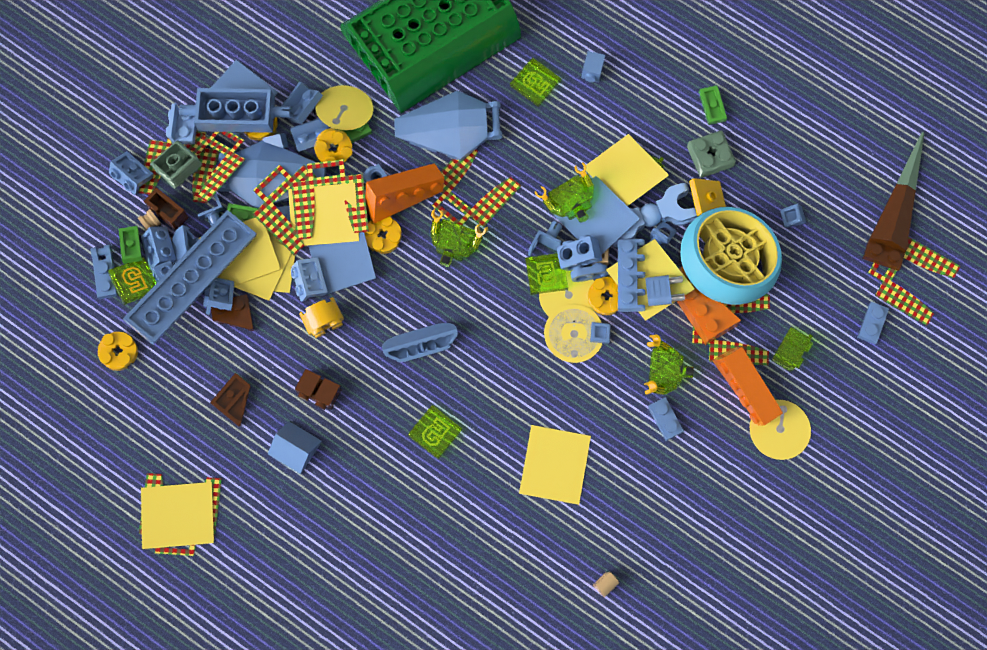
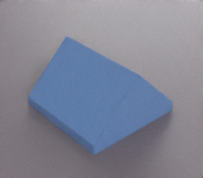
(293, 447)

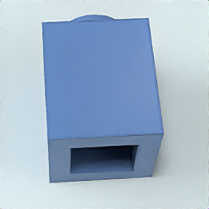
(593, 66)

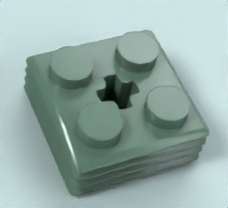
(176, 164)
(709, 164)

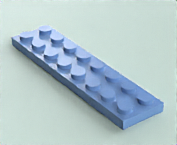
(189, 277)

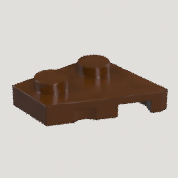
(238, 316)
(232, 399)

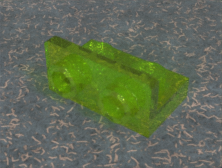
(791, 349)

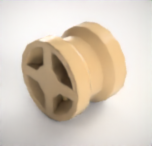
(149, 220)

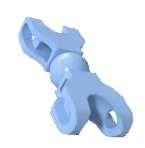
(665, 211)

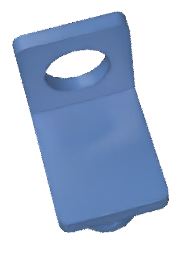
(212, 214)
(548, 239)
(662, 239)

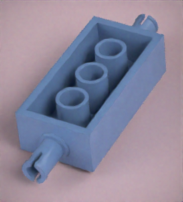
(235, 110)

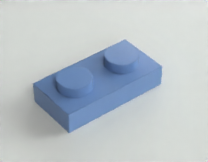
(873, 323)
(665, 419)

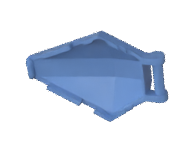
(450, 125)
(258, 164)

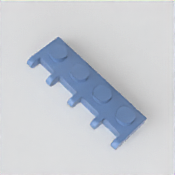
(628, 275)

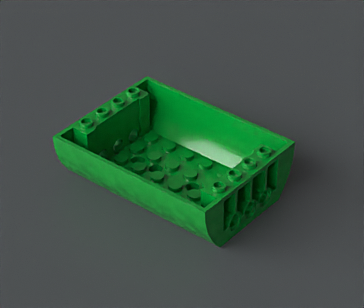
(436, 51)

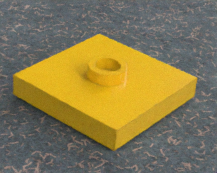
(706, 195)

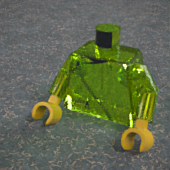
(572, 197)
(453, 239)
(665, 368)

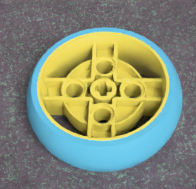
(731, 255)

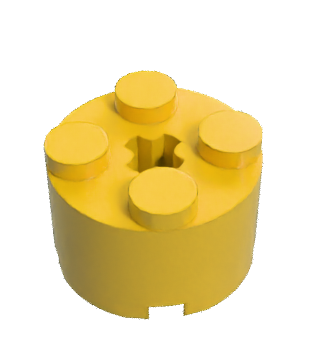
(322, 317)

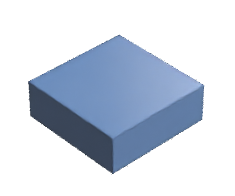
(600, 333)

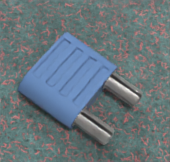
(659, 290)

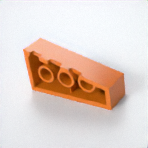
(402, 190)
(706, 315)
(748, 385)

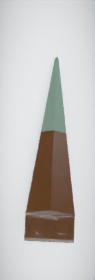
(891, 233)

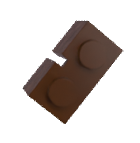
(166, 209)
(320, 391)

